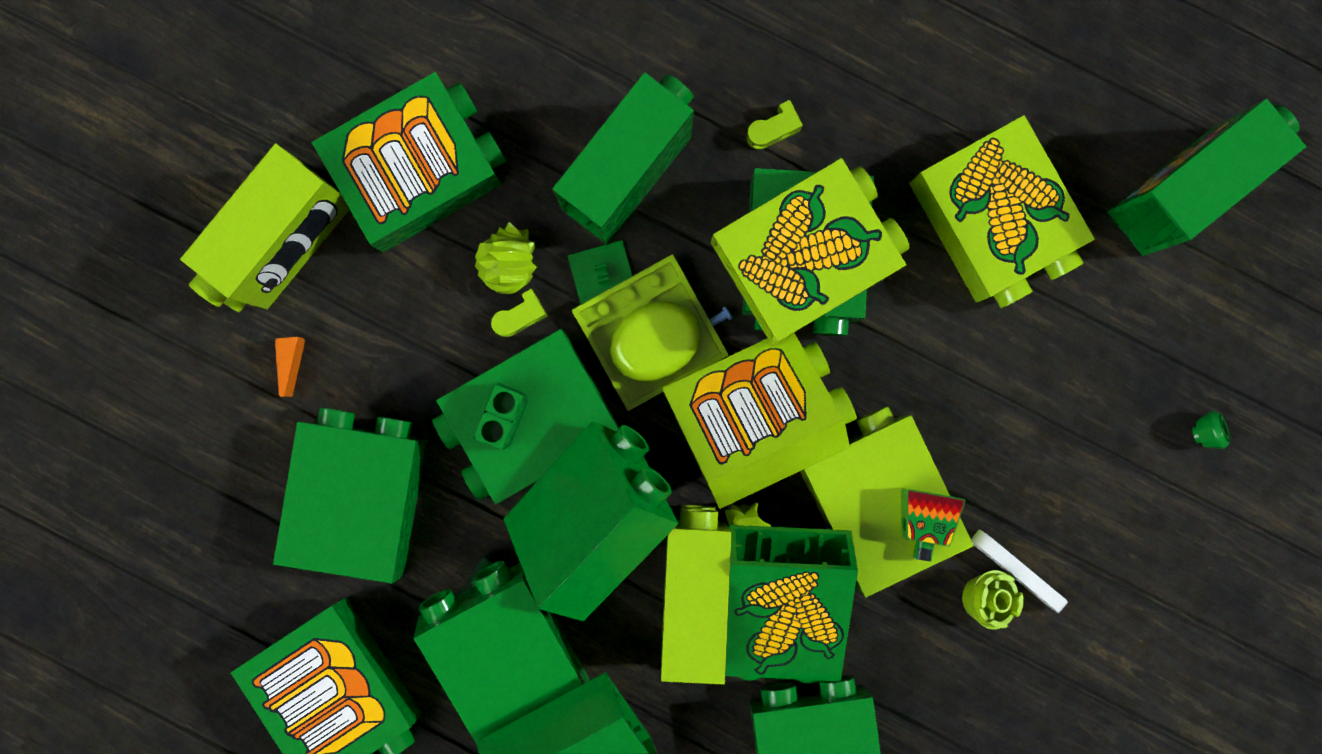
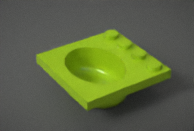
(649, 332)

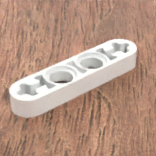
(1019, 571)

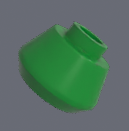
(1212, 431)

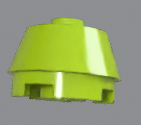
(992, 599)

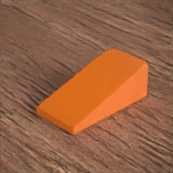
(288, 361)

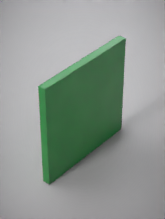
(599, 269)

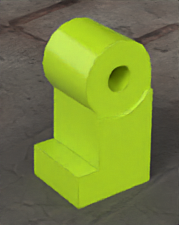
(766, 133)
(520, 317)

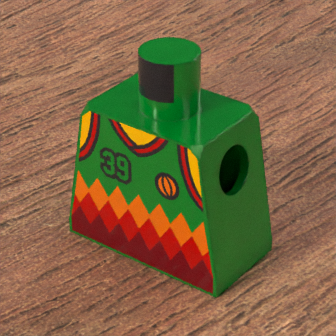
(929, 520)

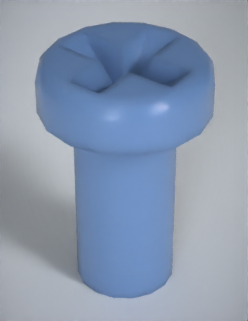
(721, 317)

